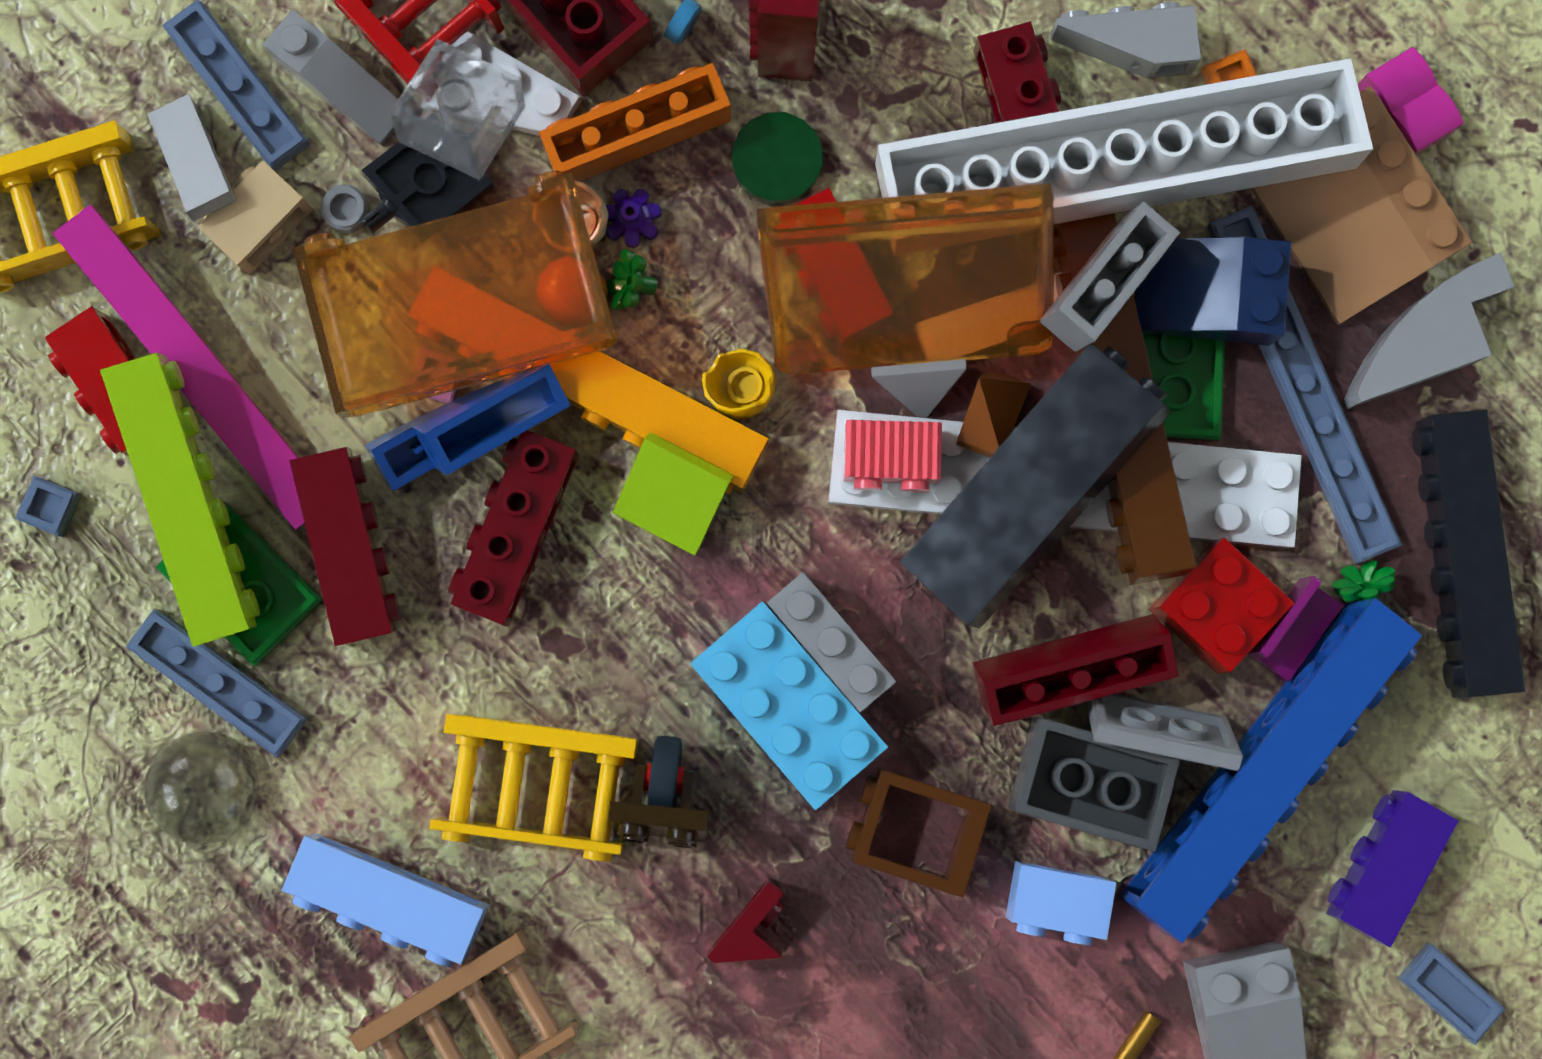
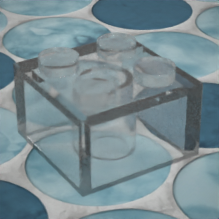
(458, 109)

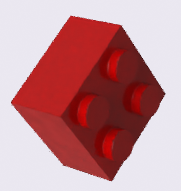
(1221, 606)

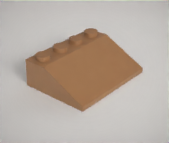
(1365, 226)

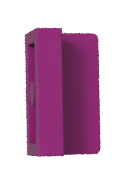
(1297, 630)

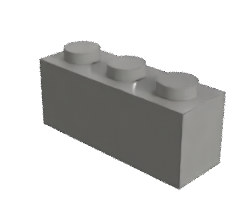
(1109, 277)
(830, 642)

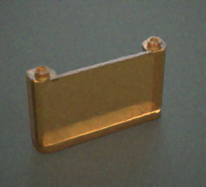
(909, 278)
(455, 299)

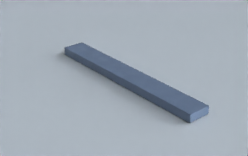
(1321, 421)

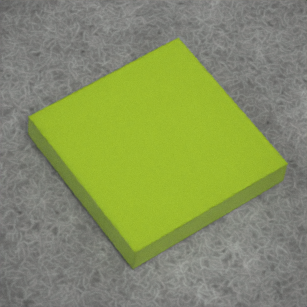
(672, 493)

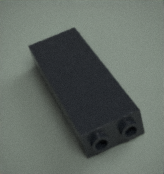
(1036, 484)

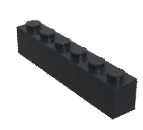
(1468, 554)

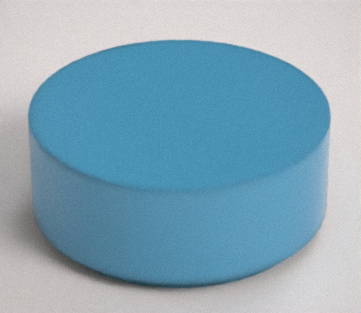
(683, 21)

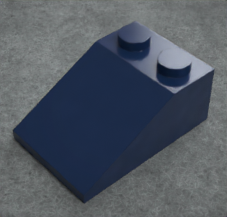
(1217, 290)

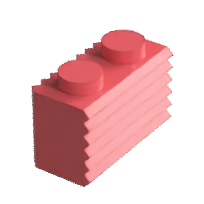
(892, 454)

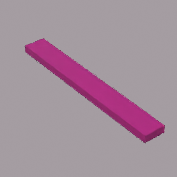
(168, 332)

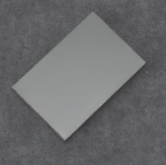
(1164, 730)

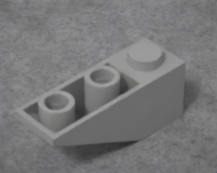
(1141, 41)

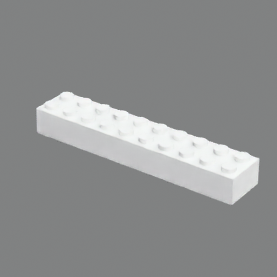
(1150, 145)

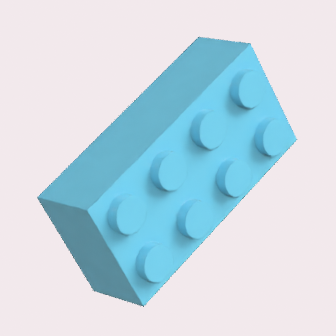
(789, 705)

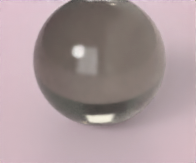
(201, 788)

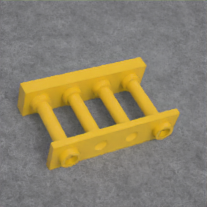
(59, 161)
(517, 741)

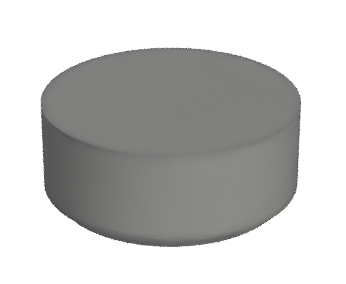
(344, 207)

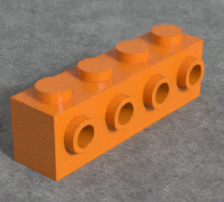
(637, 124)

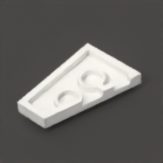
(543, 97)

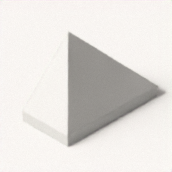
(920, 384)

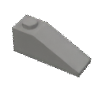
(332, 75)

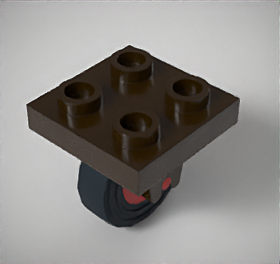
(660, 817)

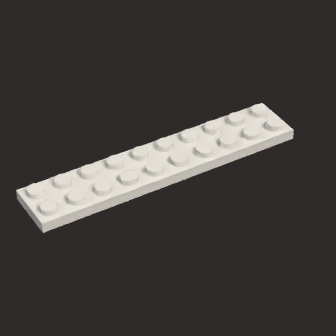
(1222, 490)

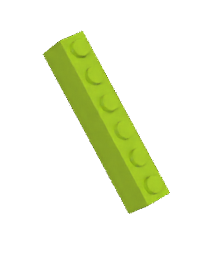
(180, 497)

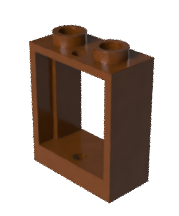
(964, 847)

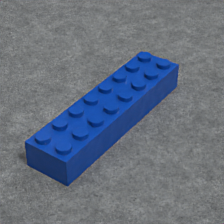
(1280, 756)

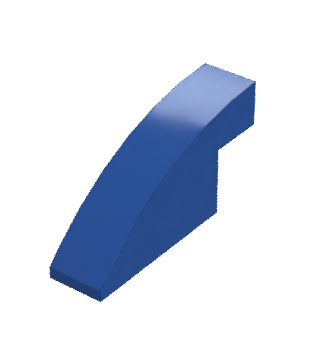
(467, 426)

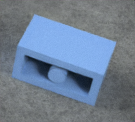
(1060, 902)

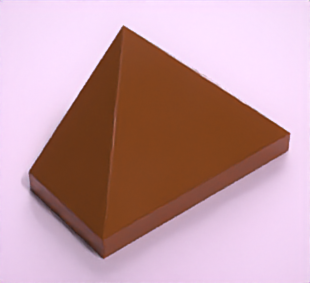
(992, 412)

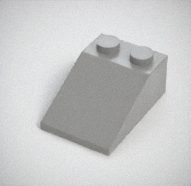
(1247, 1003)

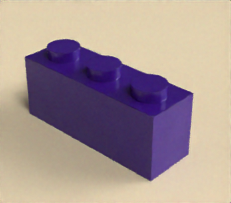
(1390, 866)

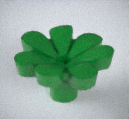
(629, 281)
(1364, 583)

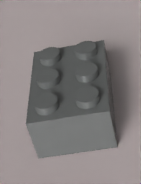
(1093, 784)

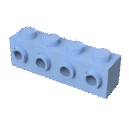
(384, 898)

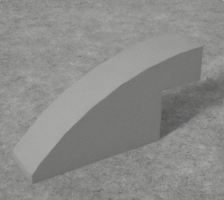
(1432, 334)

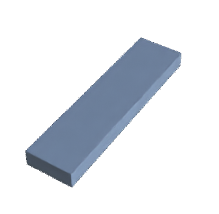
(236, 85)
(217, 683)

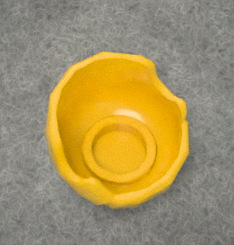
(739, 383)

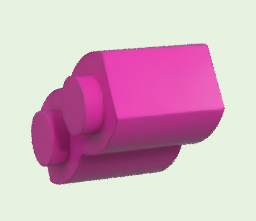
(1414, 100)

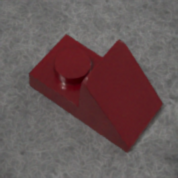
(741, 939)

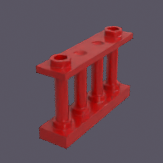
(385, 31)

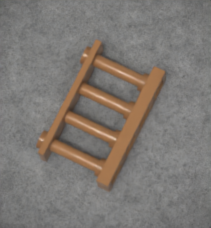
(466, 985)

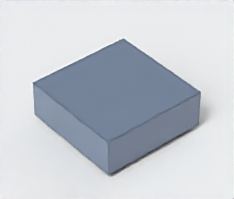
(48, 506)

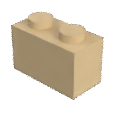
(258, 219)

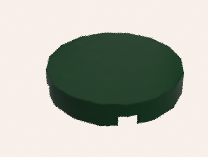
(777, 158)

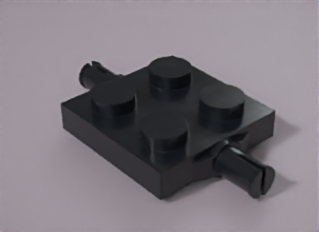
(419, 188)

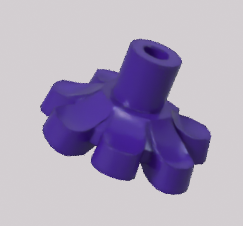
(636, 224)

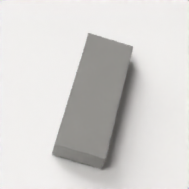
(191, 157)

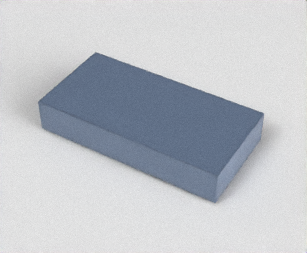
(1451, 993)

